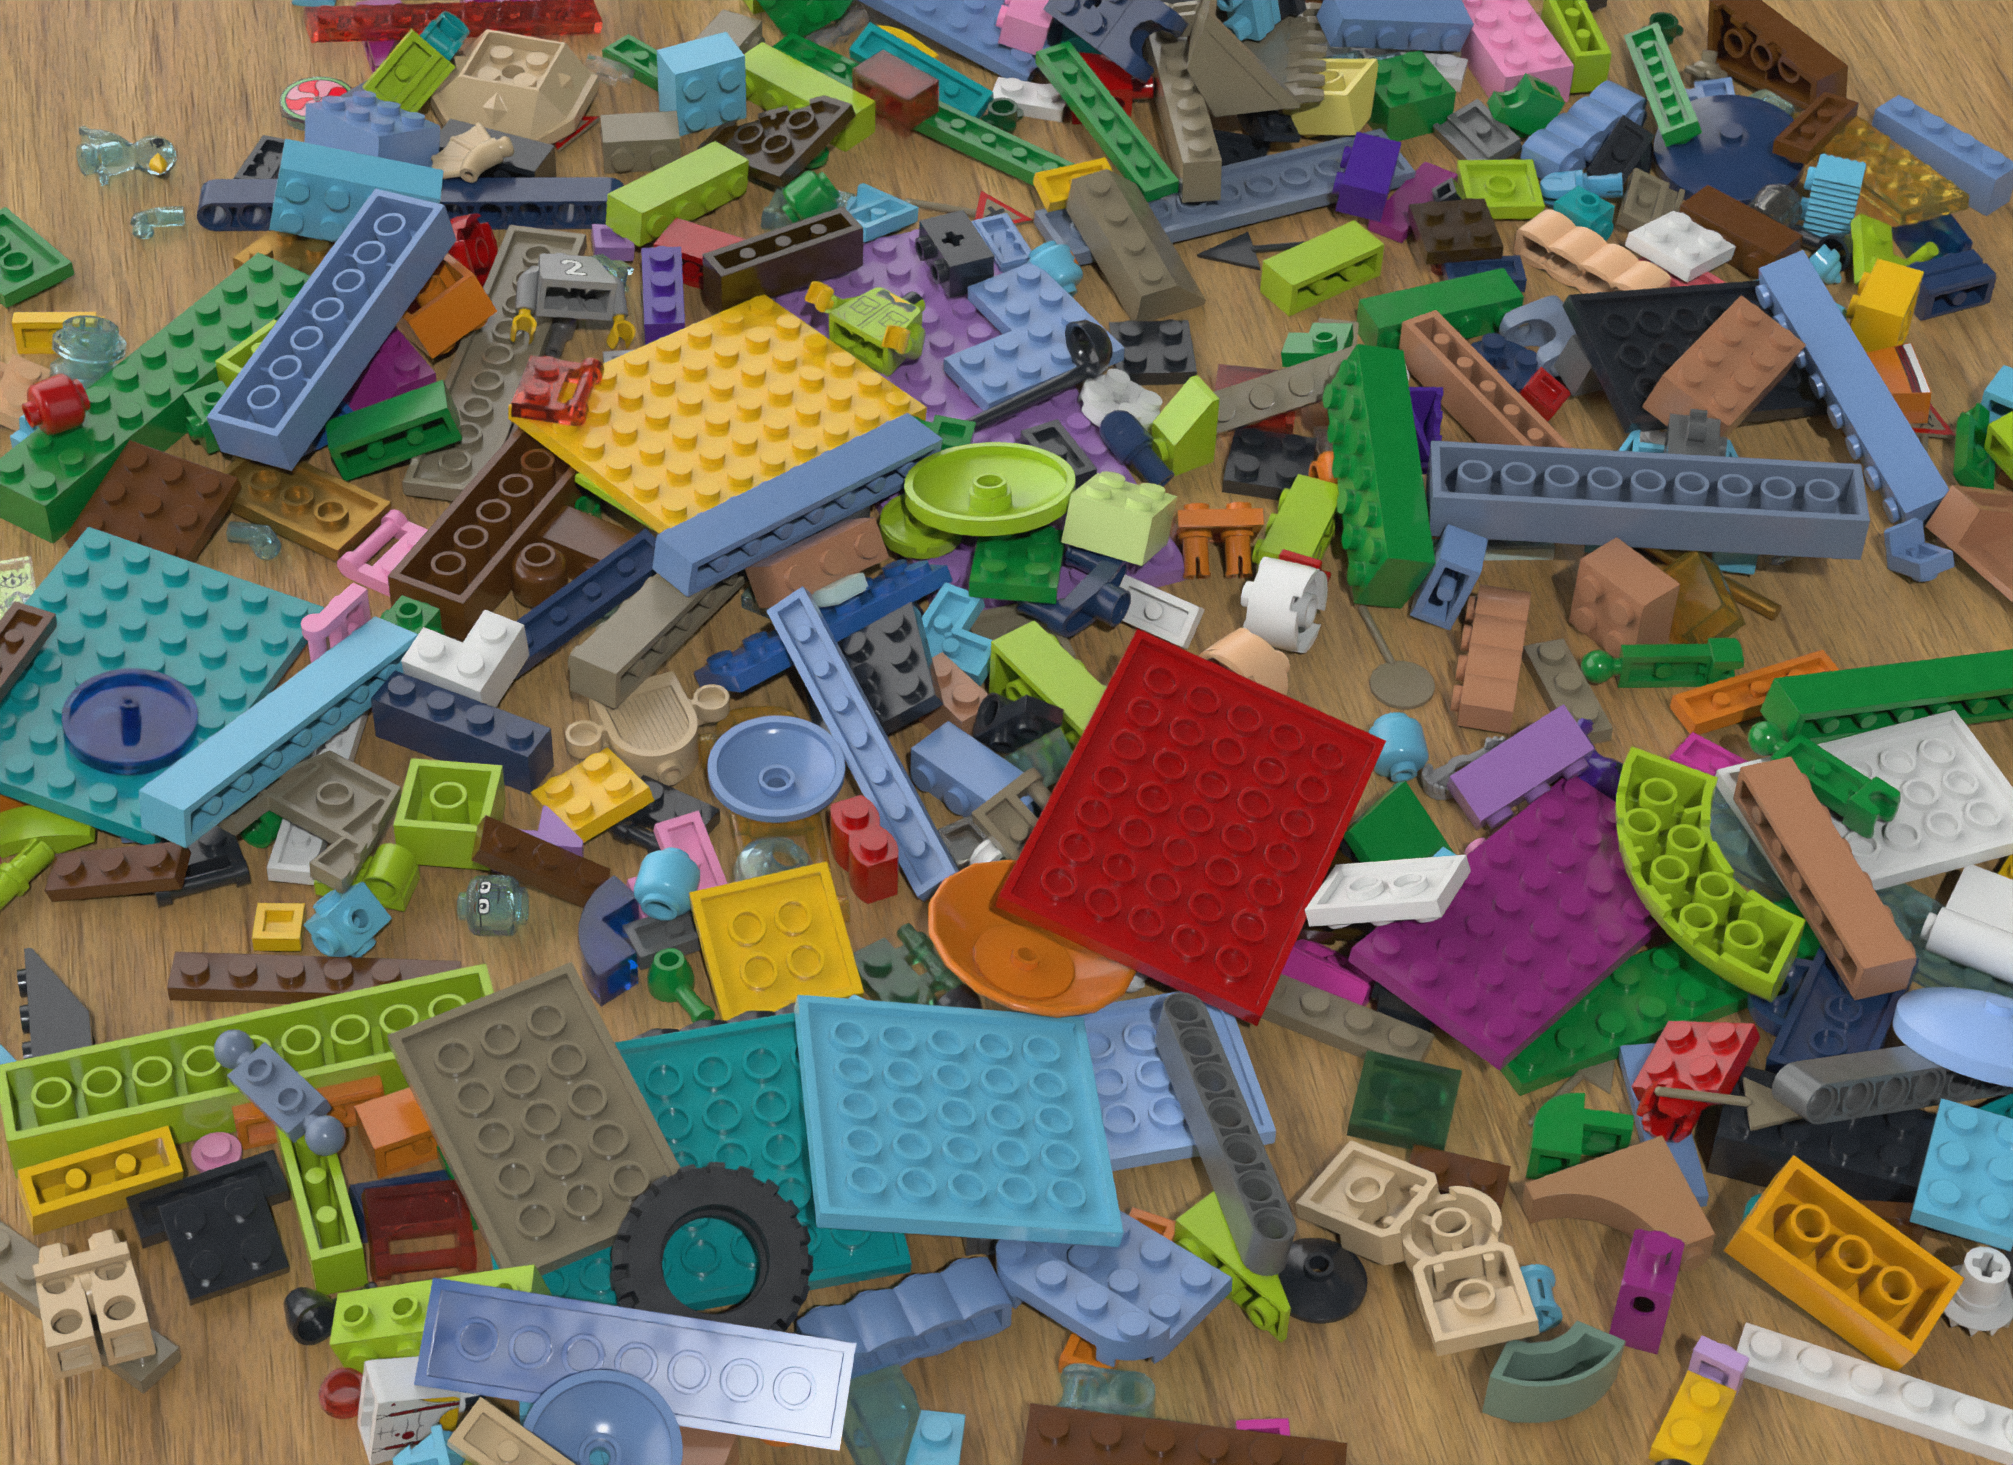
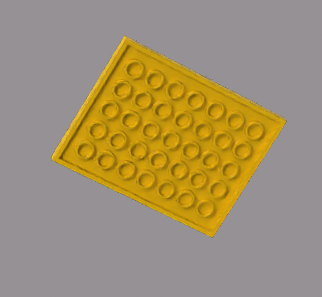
(719, 412)

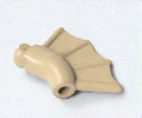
(472, 154)

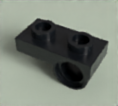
(1012, 724)

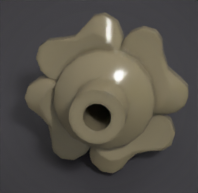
(1705, 68)

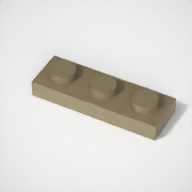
(1563, 682)

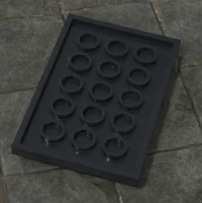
(1644, 331)

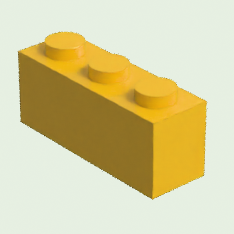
(97, 1179)

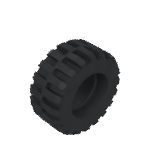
(723, 1196)

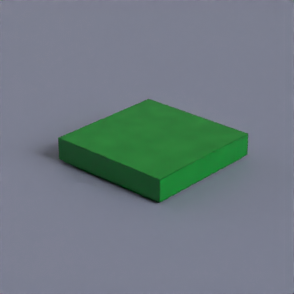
(1395, 829)

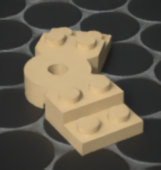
(1450, 1242)

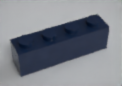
(461, 730)

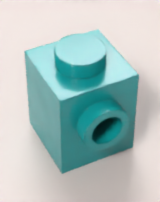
(1587, 211)

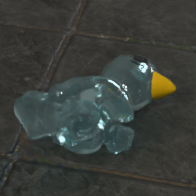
(112, 155)

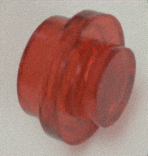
(341, 1393)

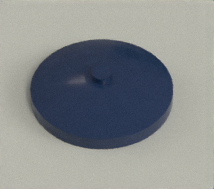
(1731, 151)

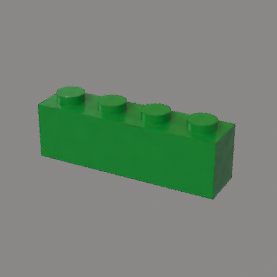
(1468, 303)

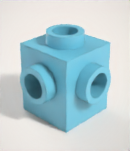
(347, 922)

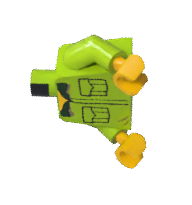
(873, 326)

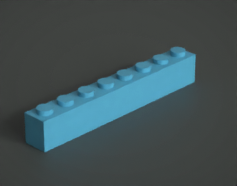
(273, 734)

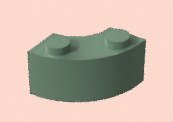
(1554, 1376)

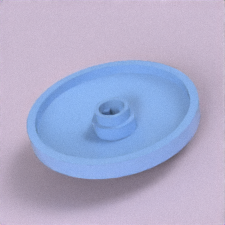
(1959, 1030)

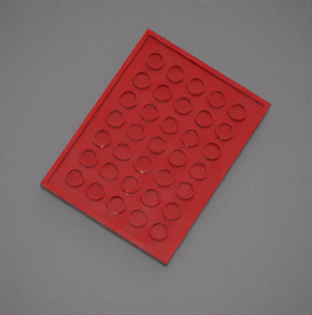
(1193, 826)

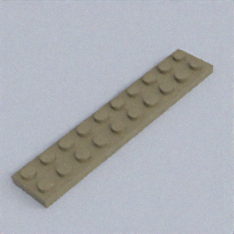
(490, 368)

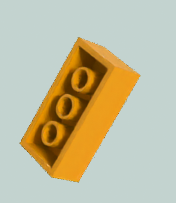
(1844, 1265)

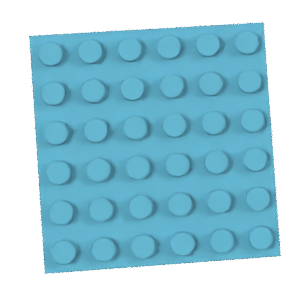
(954, 1122)

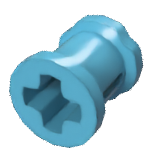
(1542, 1296)

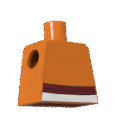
(1904, 380)

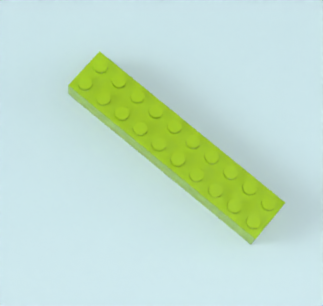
(173, 1079)

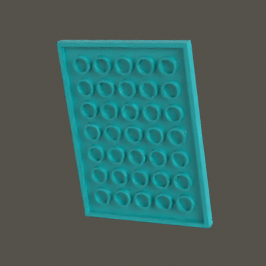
(141, 611)
(737, 1101)

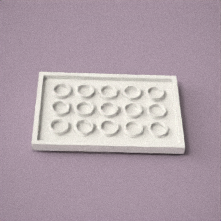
(1950, 807)

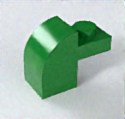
(1568, 1130)

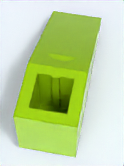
(1207, 1236)

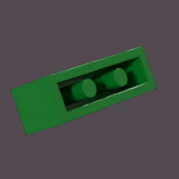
(393, 430)

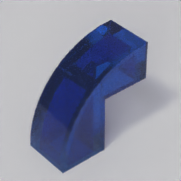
(606, 959)

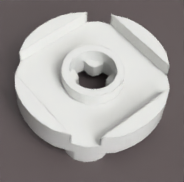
(1117, 392)

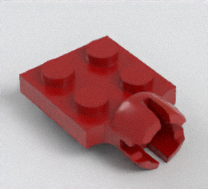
(1691, 1058)

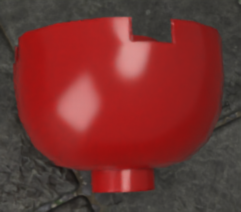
(474, 245)

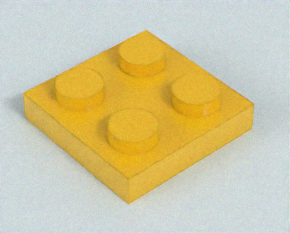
(594, 794)

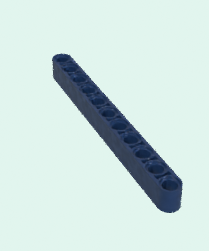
(499, 201)

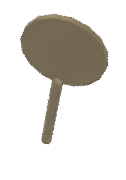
(1397, 682)

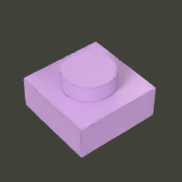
(1719, 1363)

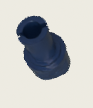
(1133, 446)

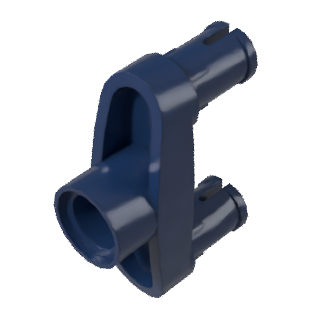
(1091, 600)

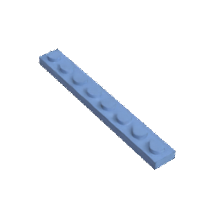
(862, 741)

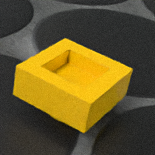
(279, 927)

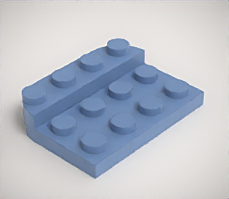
(1122, 1298)

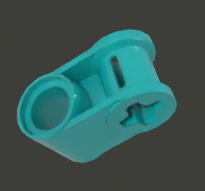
(446, 34)

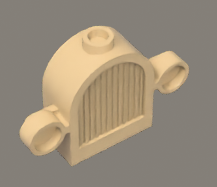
(651, 728)

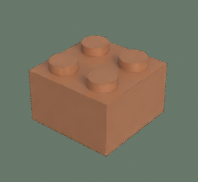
(1622, 598)

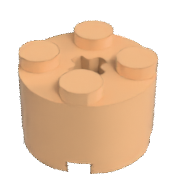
(1252, 658)

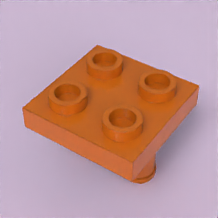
(1200, 526)

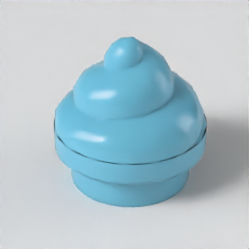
(1827, 264)

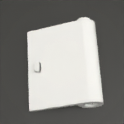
(1976, 924)

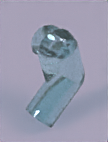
(156, 217)
(259, 537)

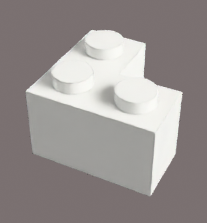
(477, 667)

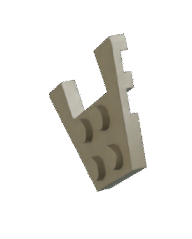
(334, 803)

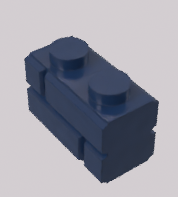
(1953, 284)

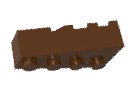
(1772, 52)

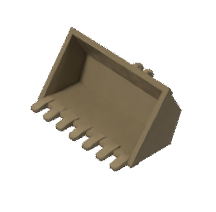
(1253, 73)

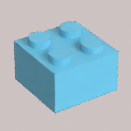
(702, 82)

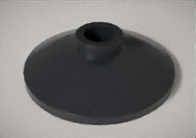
(1325, 1294)

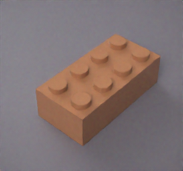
(1727, 368)

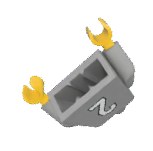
(571, 289)

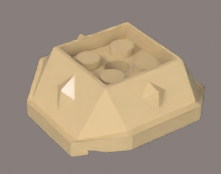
(517, 87)

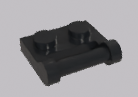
(212, 864)

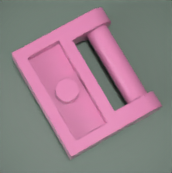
(392, 525)
(337, 620)

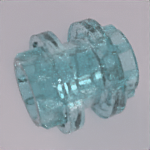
(87, 348)

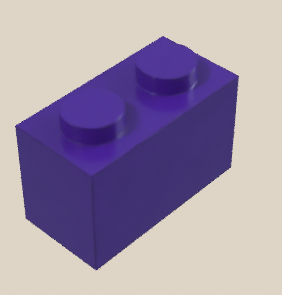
(1367, 176)

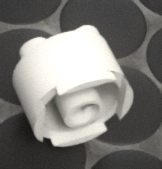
(1285, 603)

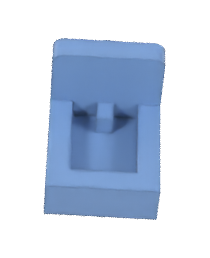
(1910, 553)

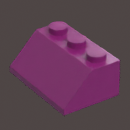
(391, 372)

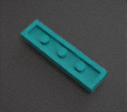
(953, 86)

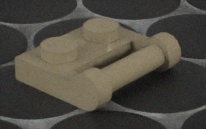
(1006, 818)

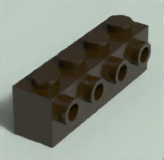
(783, 259)

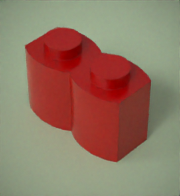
(864, 849)

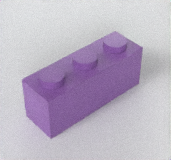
(1521, 769)

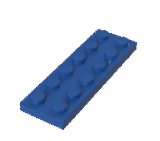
(766, 653)

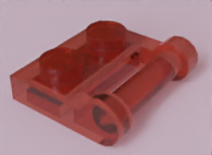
(545, 384)
(416, 1213)

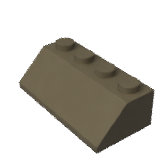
(1131, 247)

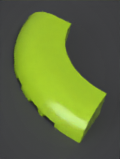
(1690, 884)

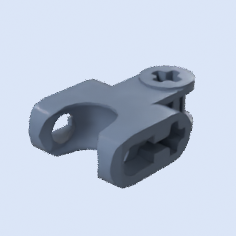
(1547, 329)

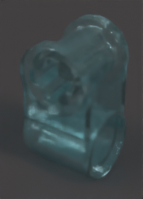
(1107, 1391)

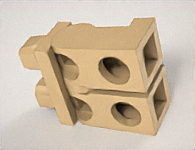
(87, 1285)

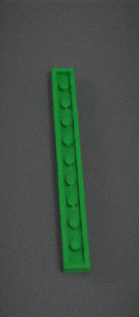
(947, 125)

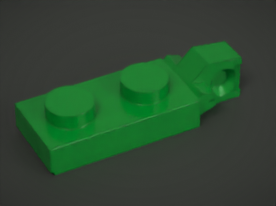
(1971, 462)

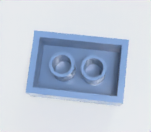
(372, 128)

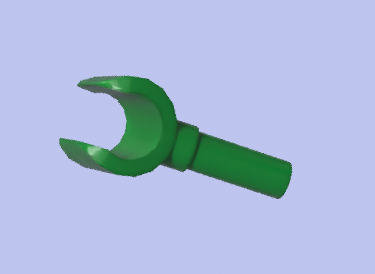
(590, 504)

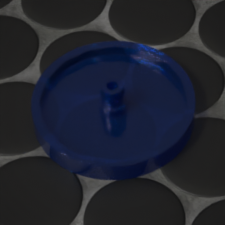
(129, 721)

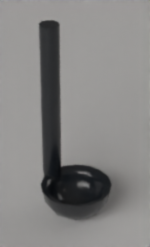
(1091, 353)

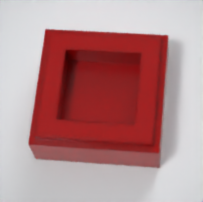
(1544, 393)

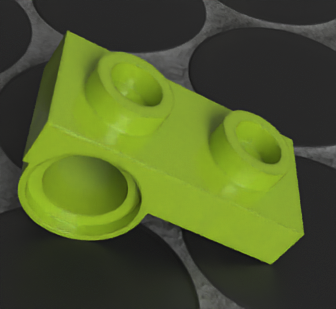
(388, 875)

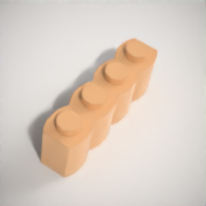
(1583, 257)

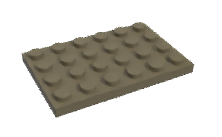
(535, 1118)

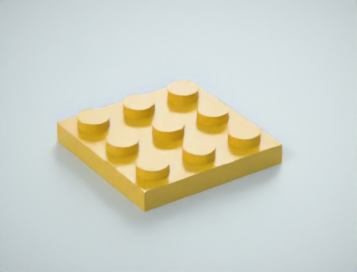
(774, 940)

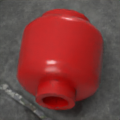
(56, 404)

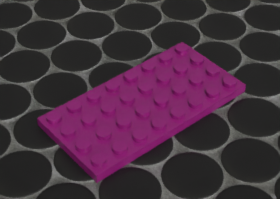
(1526, 930)

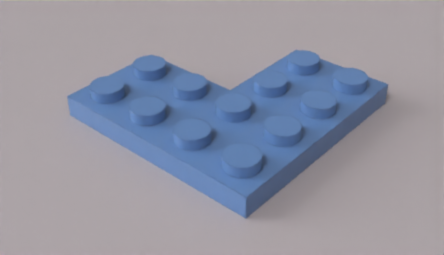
(1033, 318)

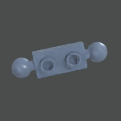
(279, 1092)

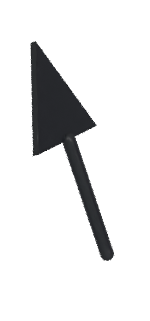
(1241, 252)

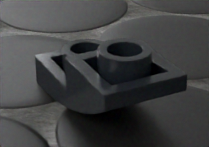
(1270, 126)

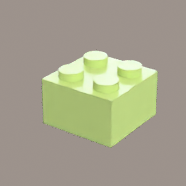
(1119, 518)

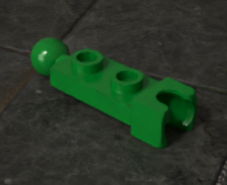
(1666, 664)
(1831, 779)

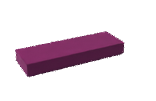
(1394, 220)

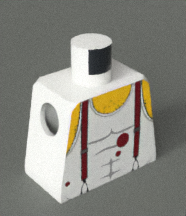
(401, 1413)

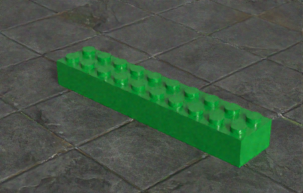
(140, 399)

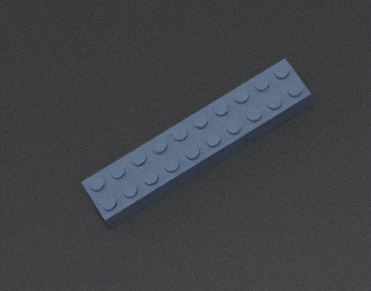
(1648, 499)

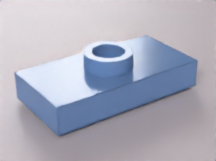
(1004, 241)

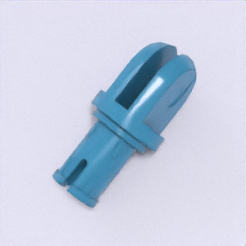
(1559, 183)

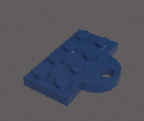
(1821, 1016)

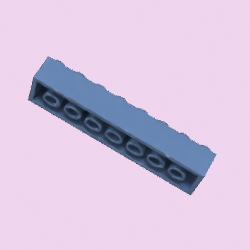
(332, 329)

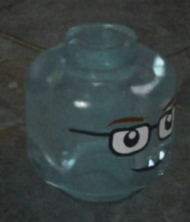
(494, 906)

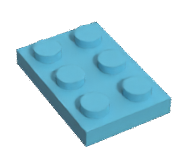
(1968, 1176)

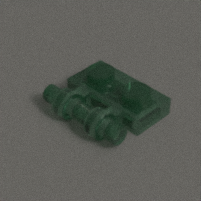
(888, 971)

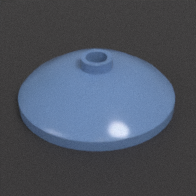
(776, 769)
(609, 1415)

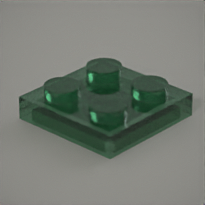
(1404, 1102)

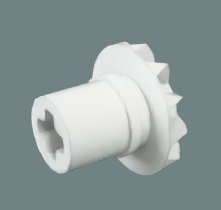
(1985, 1295)

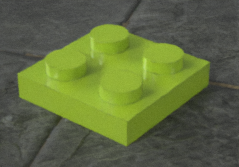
(1506, 185)

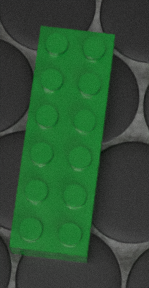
(1378, 477)

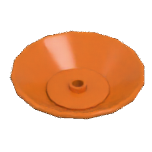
(1012, 957)

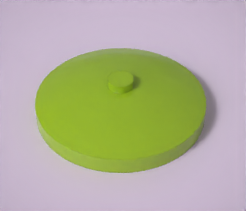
(989, 489)

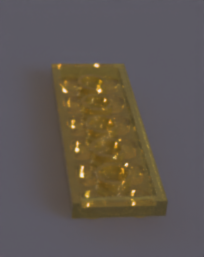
(1895, 177)

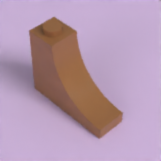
(1627, 1192)

